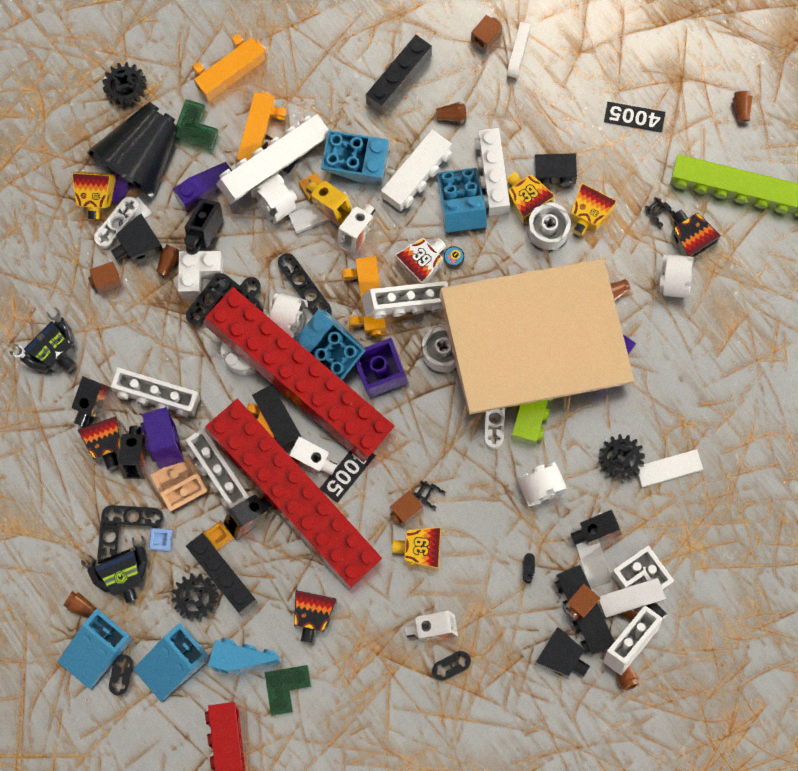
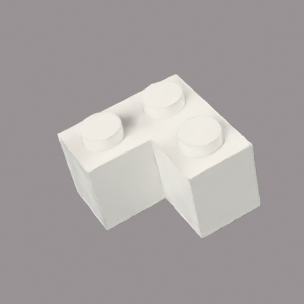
(195, 268)
(642, 567)

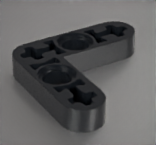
(223, 291)
(115, 525)

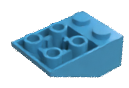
(356, 157)
(461, 200)
(330, 343)
(94, 648)
(237, 660)
(171, 662)

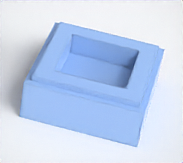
(160, 539)

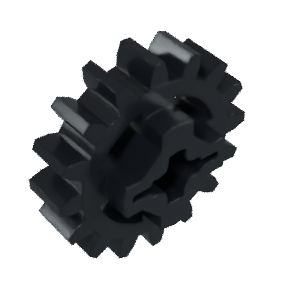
(126, 92)
(629, 454)
(186, 601)

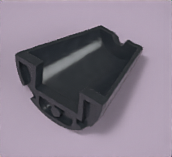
(139, 148)

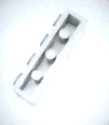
(417, 170)
(493, 171)
(403, 299)
(155, 392)
(216, 468)

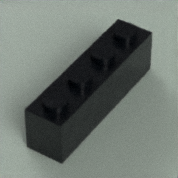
(398, 74)
(221, 574)
(593, 627)

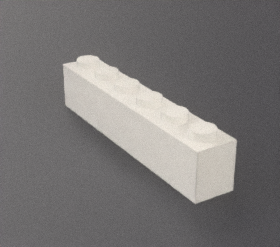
(272, 159)

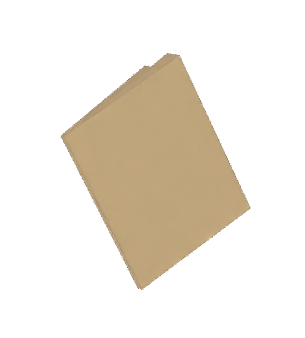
(535, 336)

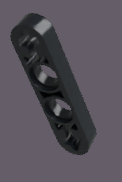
(305, 287)

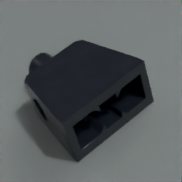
(137, 241)
(562, 655)

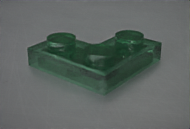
(190, 128)
(279, 685)

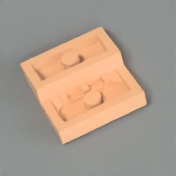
(179, 483)

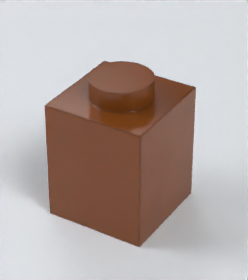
(486, 32)
(104, 277)
(405, 509)
(582, 602)

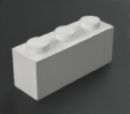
(632, 640)

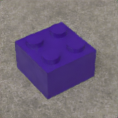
(381, 368)
(161, 438)

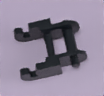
(653, 216)
(432, 487)
(528, 568)

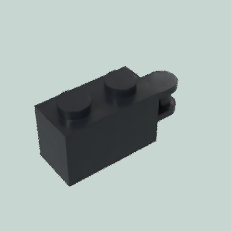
(202, 225)

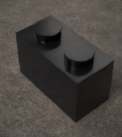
(555, 169)

